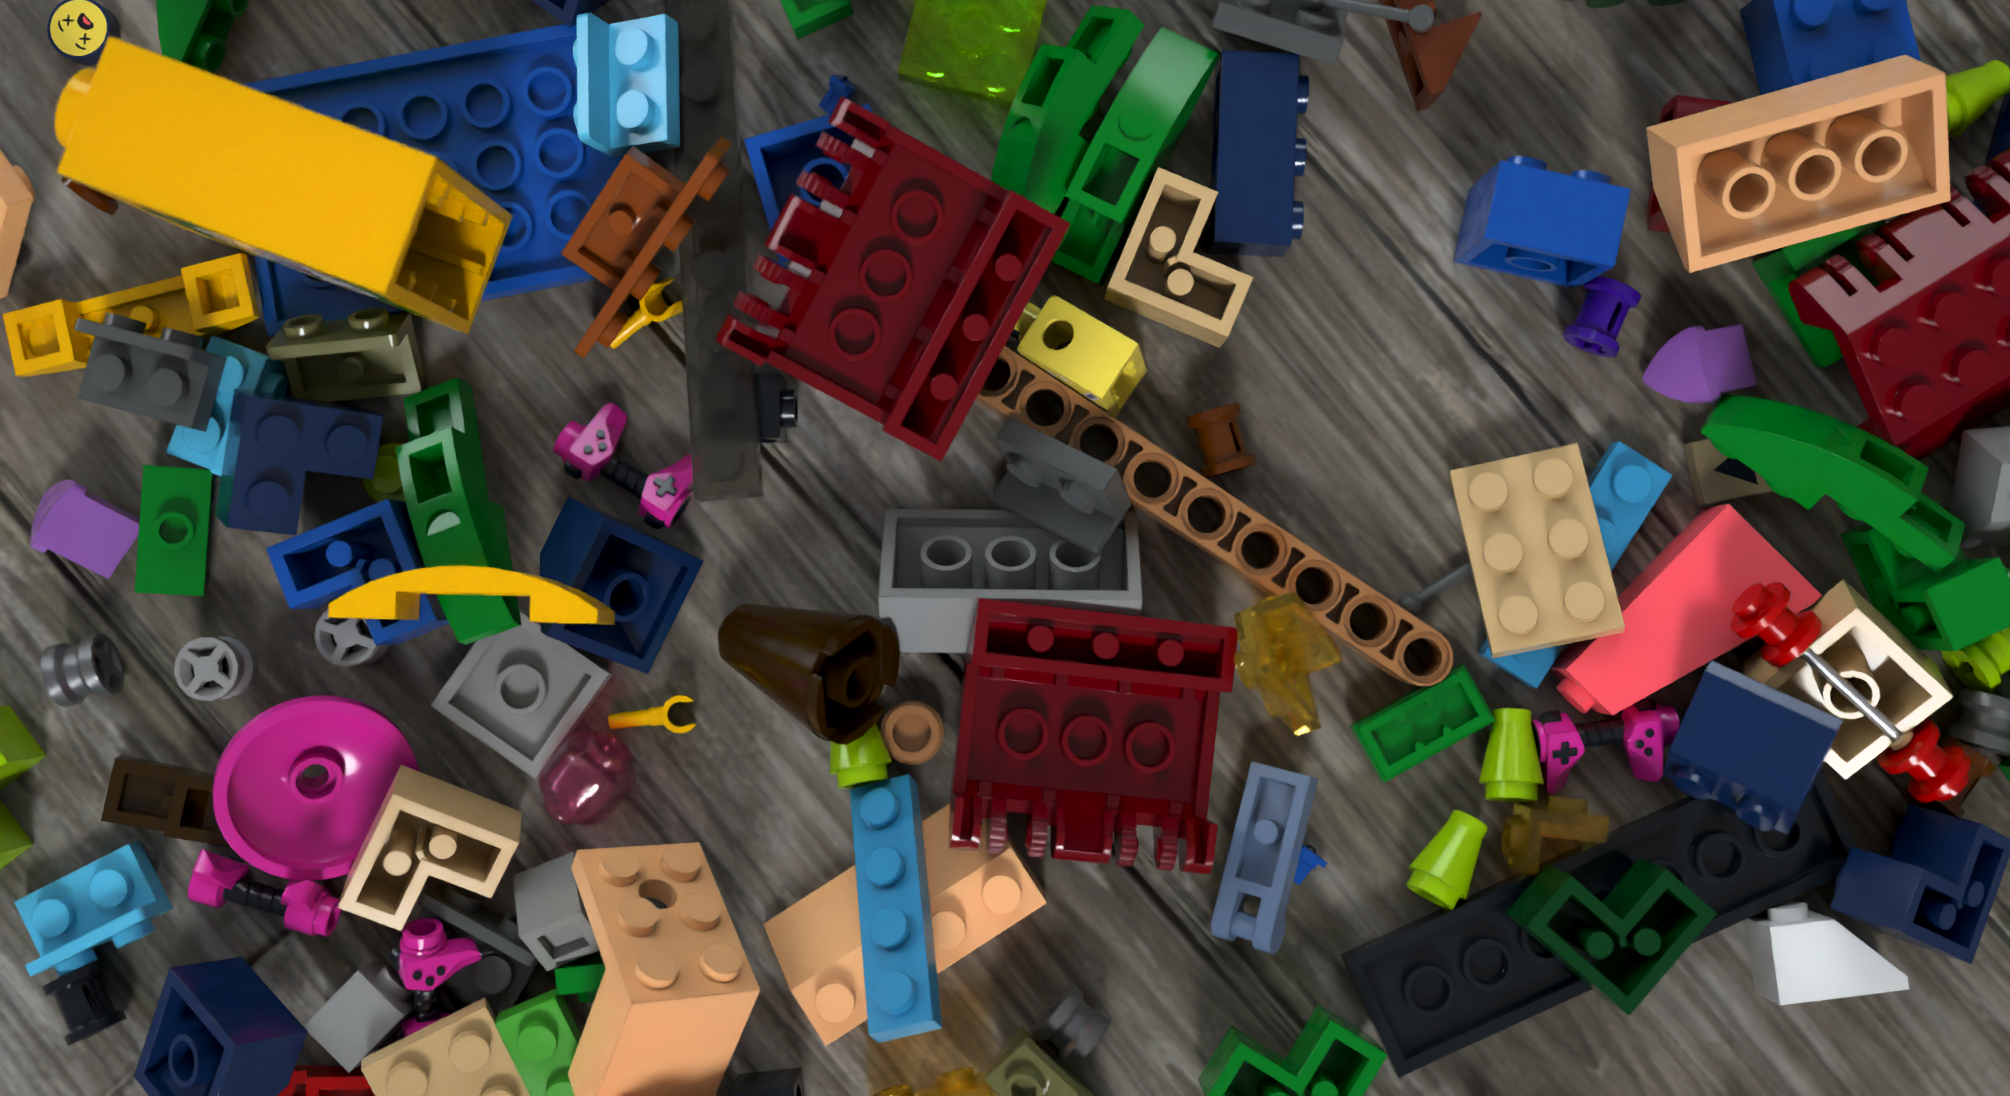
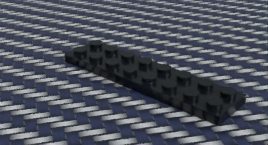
(1480, 972)

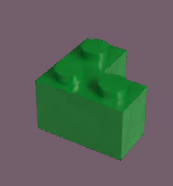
(1931, 609)
(1324, 1061)

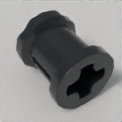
(84, 1002)

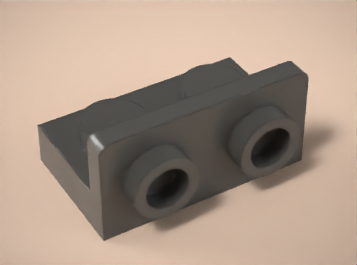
(1285, 26)
(150, 375)
(1060, 487)
(506, 960)

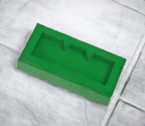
(173, 530)
(1421, 723)

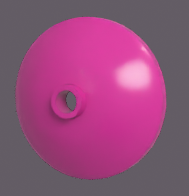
(298, 822)

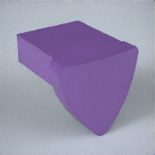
(1702, 365)
(83, 528)

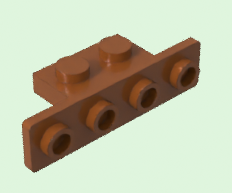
(629, 226)

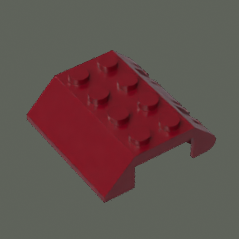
(896, 281)
(1937, 328)
(1089, 732)

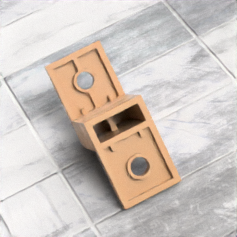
(671, 979)

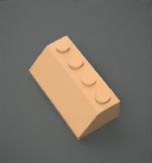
(1803, 161)
(970, 903)

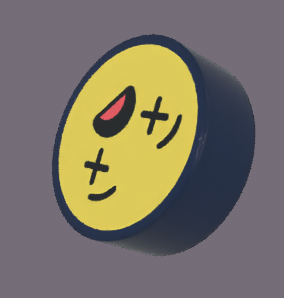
(81, 30)

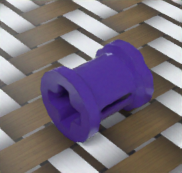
(1601, 316)

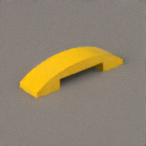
(201, 302)
(399, 595)

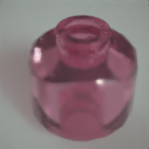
(587, 778)

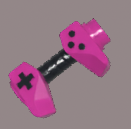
(591, 452)
(1642, 730)
(303, 903)
(424, 963)

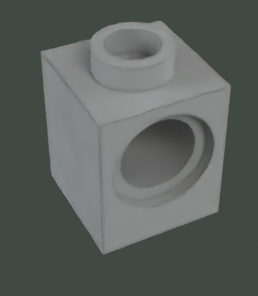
(553, 913)
(362, 1014)

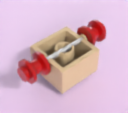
(1862, 671)

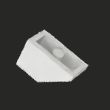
(1813, 958)

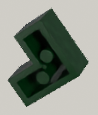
(1616, 943)

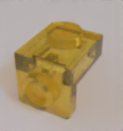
(1562, 818)

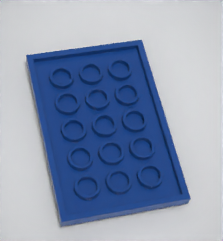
(492, 115)

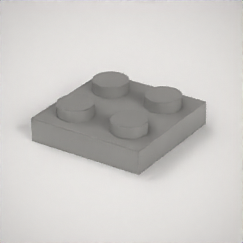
(522, 693)

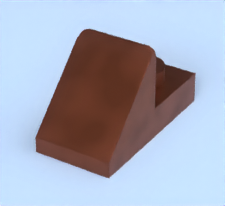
(1429, 56)

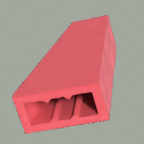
(1677, 613)

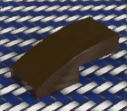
(163, 799)

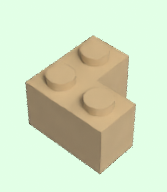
(1164, 276)
(424, 832)

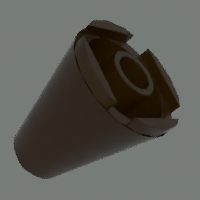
(814, 664)

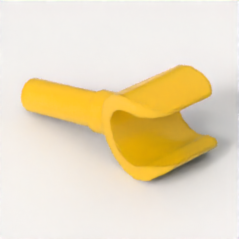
(651, 309)
(653, 716)

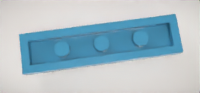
(1623, 494)
(894, 910)

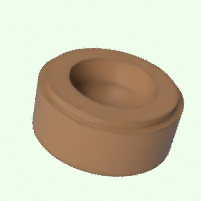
(912, 732)

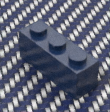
(1256, 153)

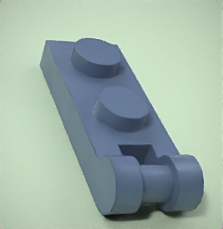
(1264, 856)

